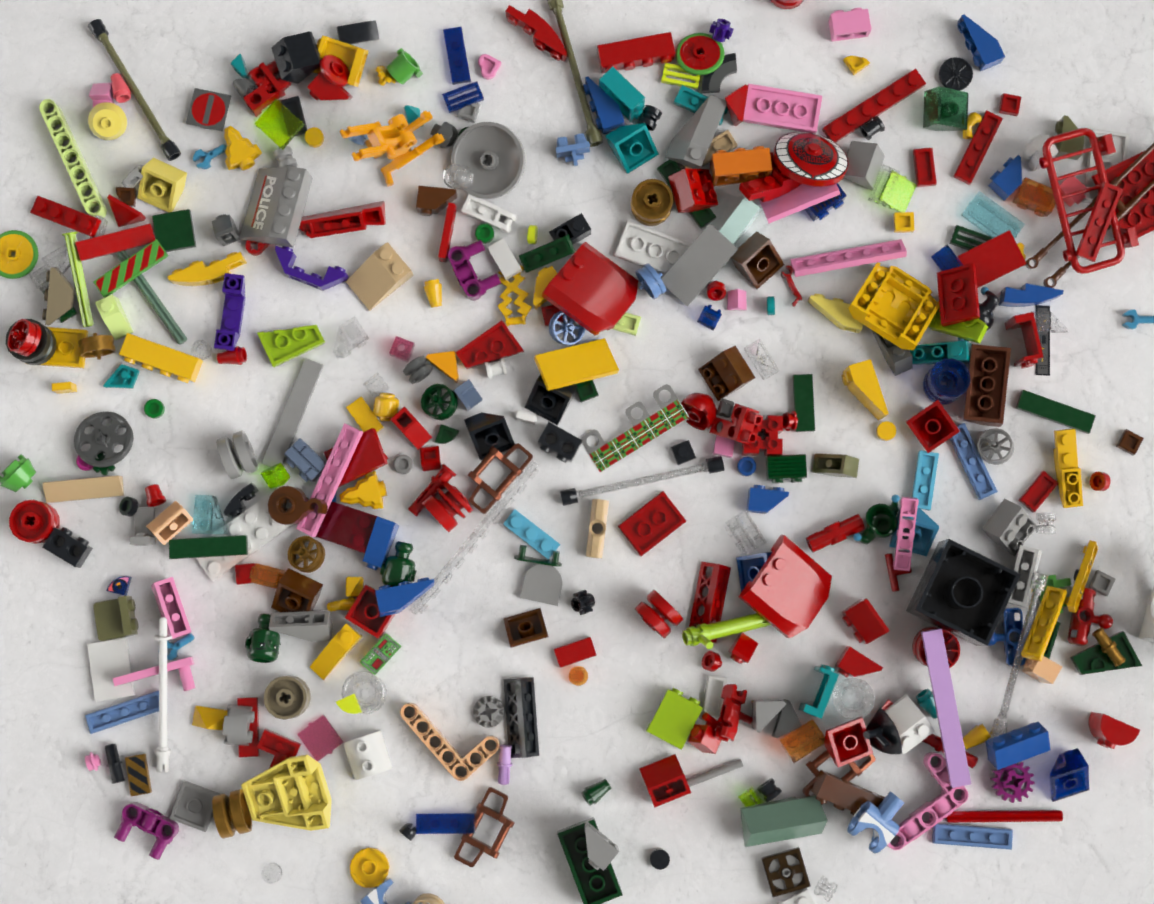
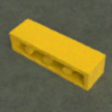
(160, 357)

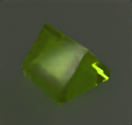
(750, 797)

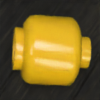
(386, 406)

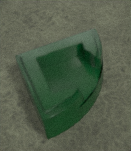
(446, 434)

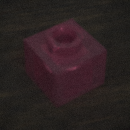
(406, 353)

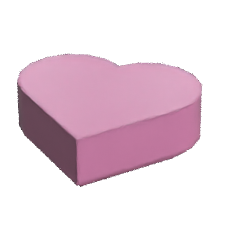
(489, 66)

